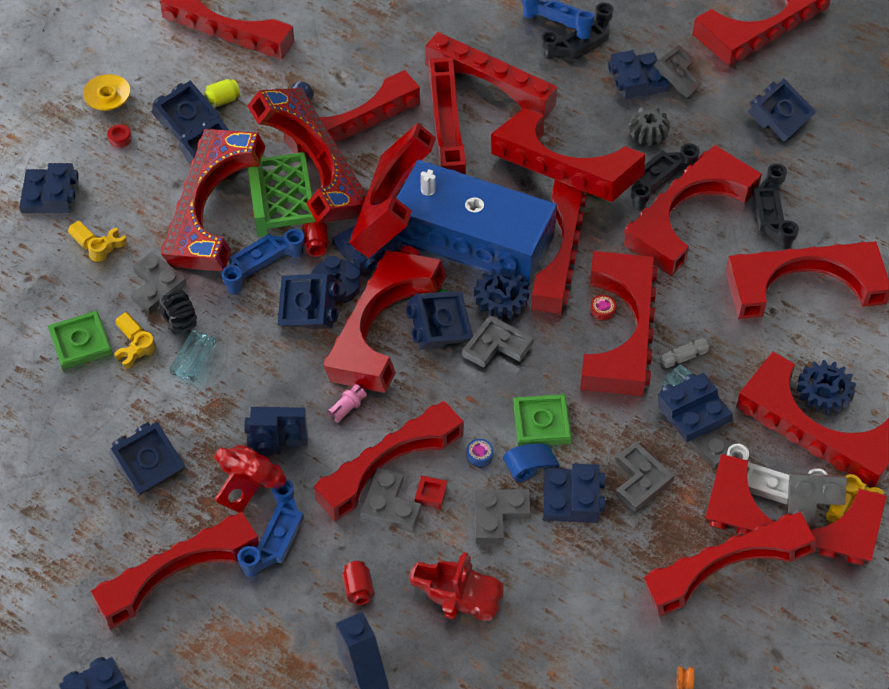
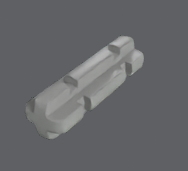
(684, 353)

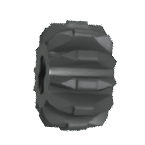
(649, 126)

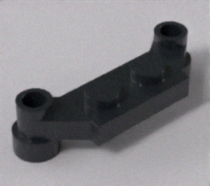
(574, 46)
(659, 170)
(769, 208)

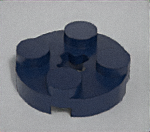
(343, 270)

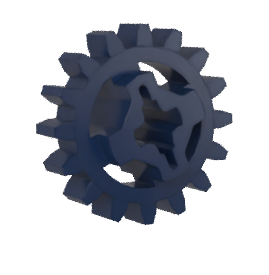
(499, 293)
(826, 387)

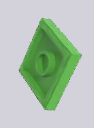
(80, 340)
(542, 420)

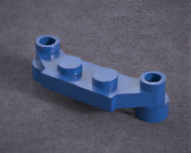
(562, 13)
(260, 255)
(277, 536)

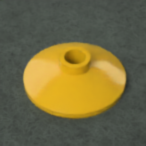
(106, 92)

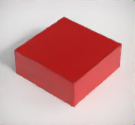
(431, 492)

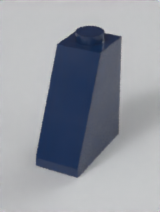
(360, 653)

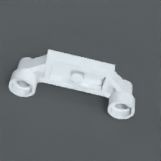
(765, 481)

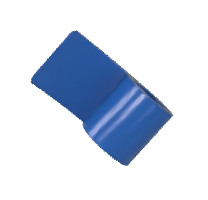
(526, 459)

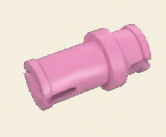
(350, 400)

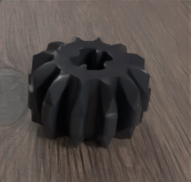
(178, 312)

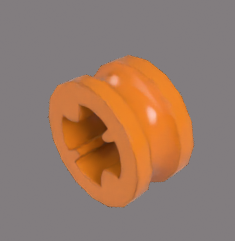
(685, 678)

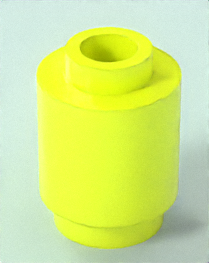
(222, 92)

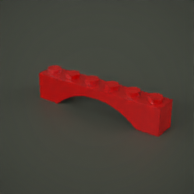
(264, 36)
(521, 86)
(394, 96)
(445, 113)
(550, 283)
(430, 431)
(782, 540)
(122, 596)

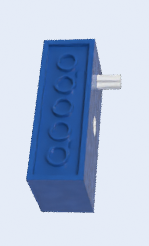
(476, 221)

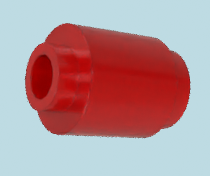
(315, 238)
(358, 583)

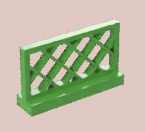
(261, 199)

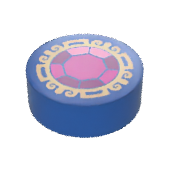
(479, 452)

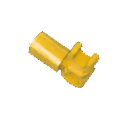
(97, 247)
(141, 341)
(852, 485)

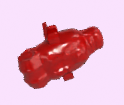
(246, 472)
(459, 588)

